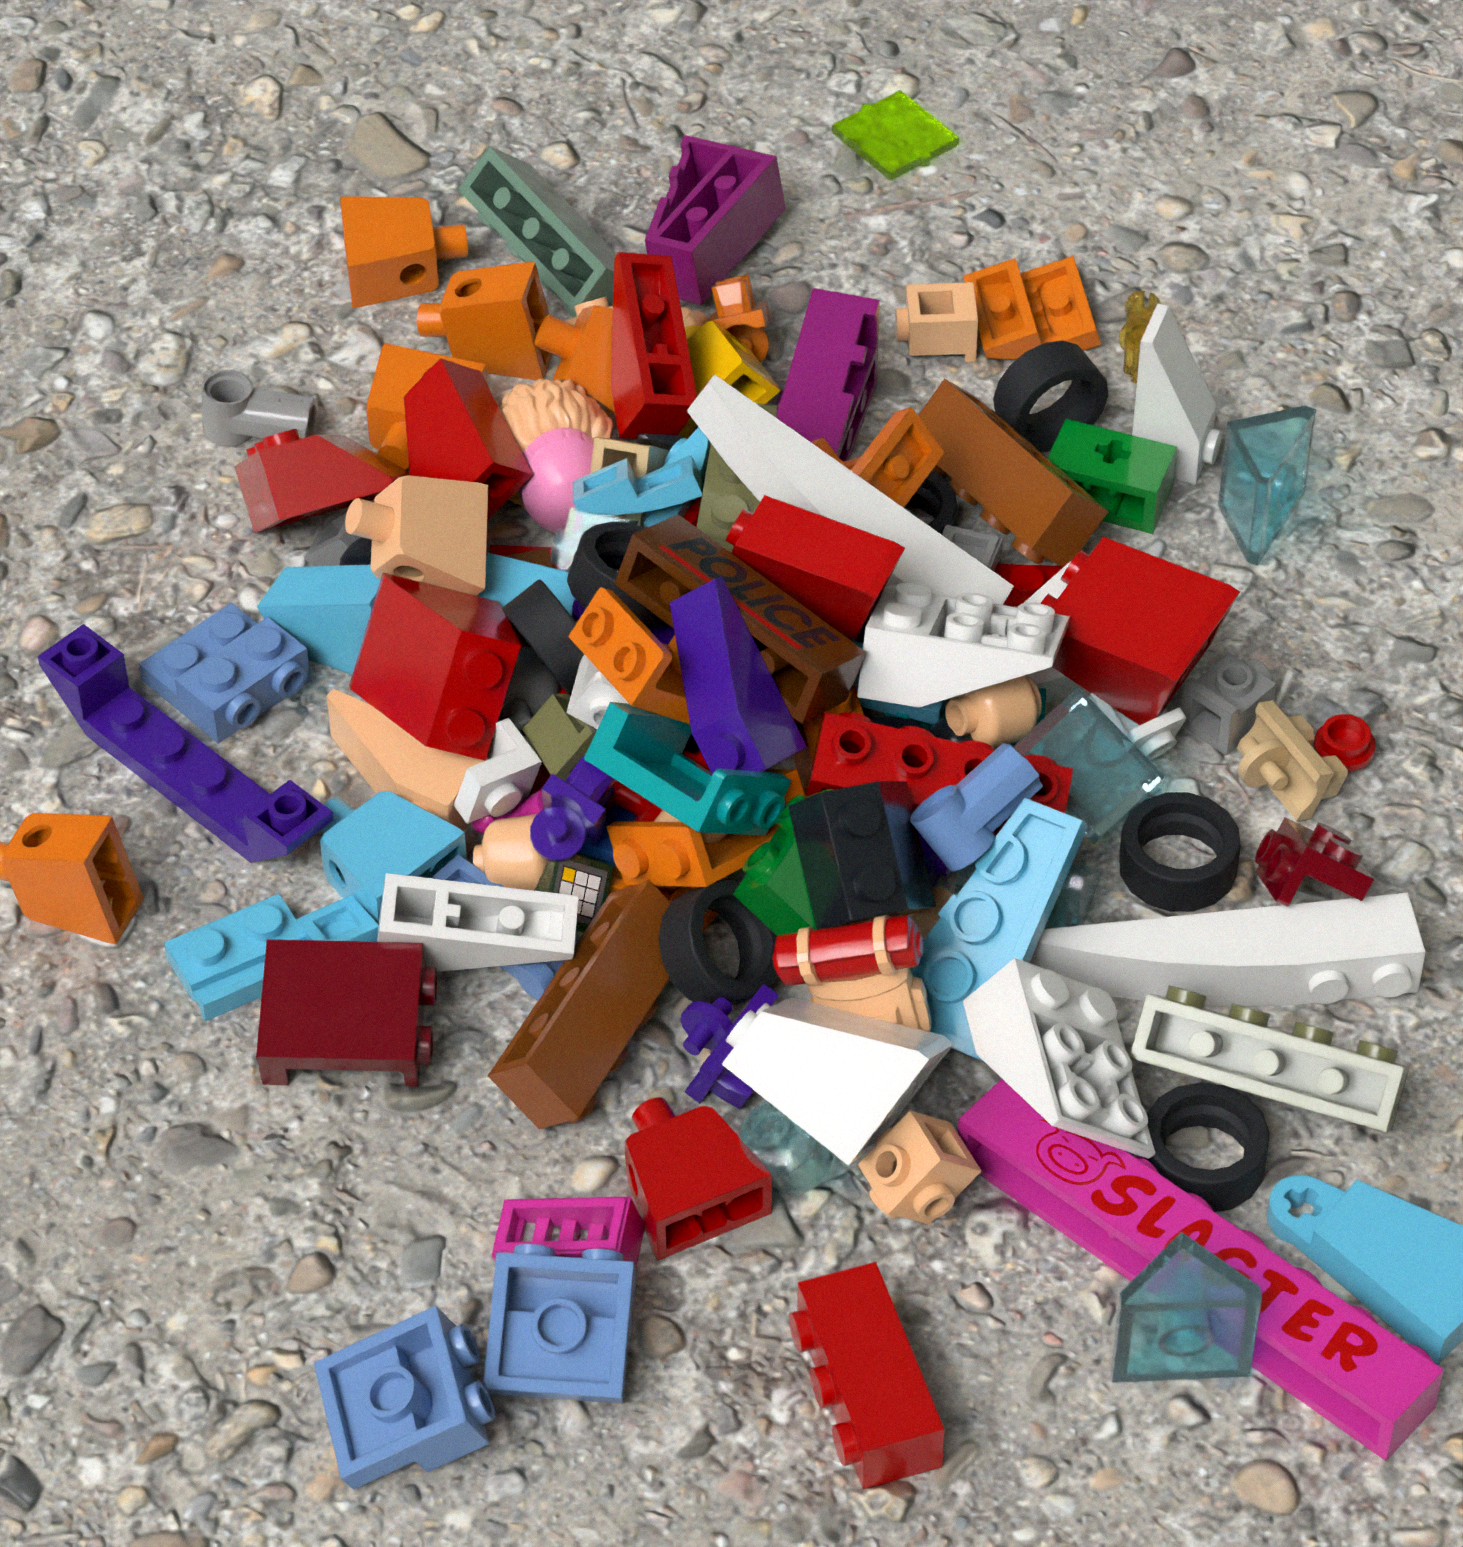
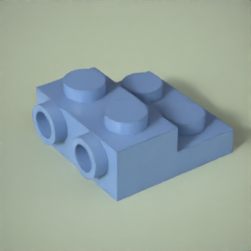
(228, 671)
(560, 1324)
(404, 1398)

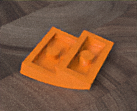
(1031, 308)

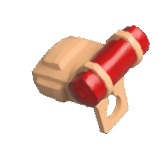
(859, 968)

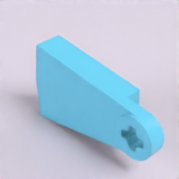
(1382, 1252)

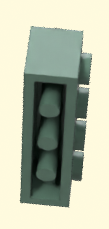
(541, 228)

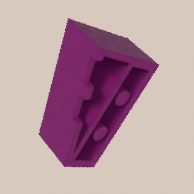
(714, 212)
(832, 370)

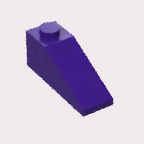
(727, 685)

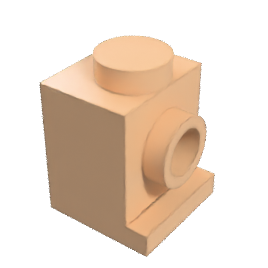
(939, 320)

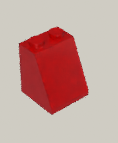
(1135, 626)
(437, 664)

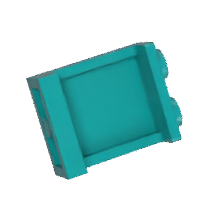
(647, 757)

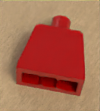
(691, 1177)

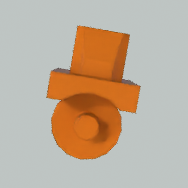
(741, 314)

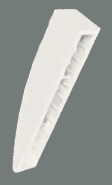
(791, 469)
(1251, 954)

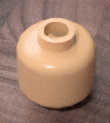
(996, 712)
(508, 854)

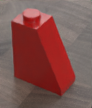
(461, 433)
(816, 560)

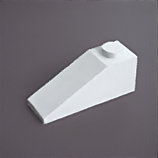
(1173, 398)
(477, 923)

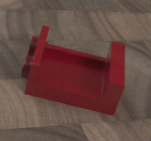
(344, 1008)

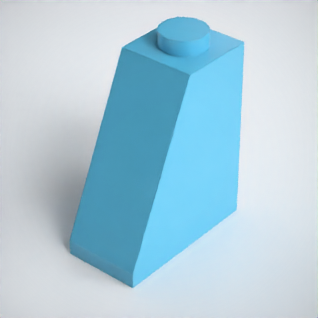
(324, 610)

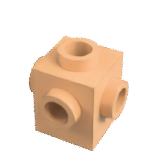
(918, 1168)

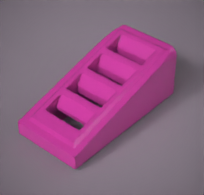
(598, 1215)

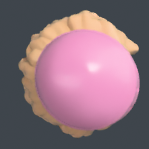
(556, 436)

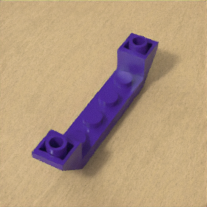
(230, 805)

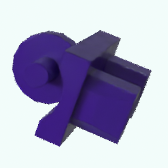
(572, 812)
(709, 1028)

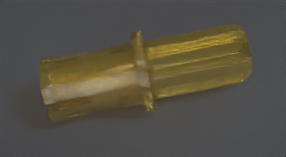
(1133, 330)

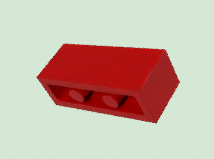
(867, 1376)

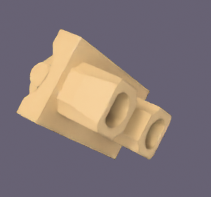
(1282, 757)

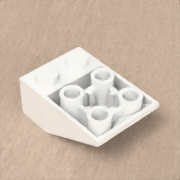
(944, 646)
(1060, 1053)

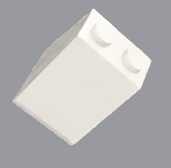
(833, 1069)

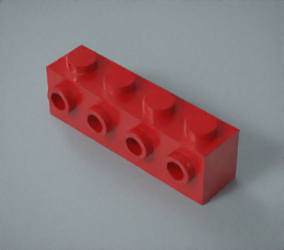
(860, 752)

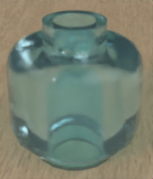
(784, 1150)

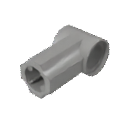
(238, 410)

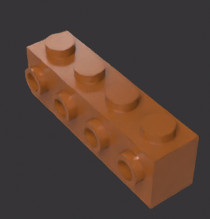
(1009, 478)
(588, 1011)

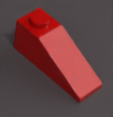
(649, 348)

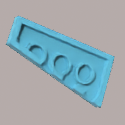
(996, 914)

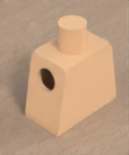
(426, 531)

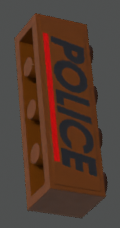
(803, 653)

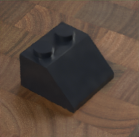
(861, 854)

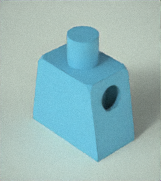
(384, 838)

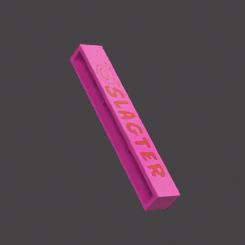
(1129, 1213)

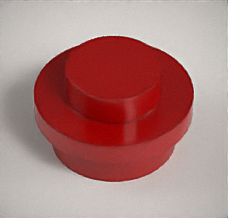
(1347, 739)

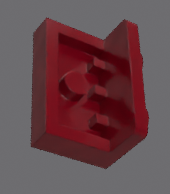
(1322, 854)

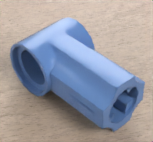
(962, 817)

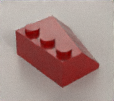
(308, 477)

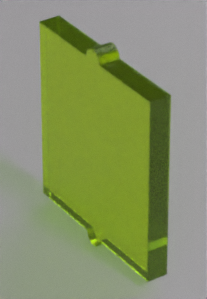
(895, 135)

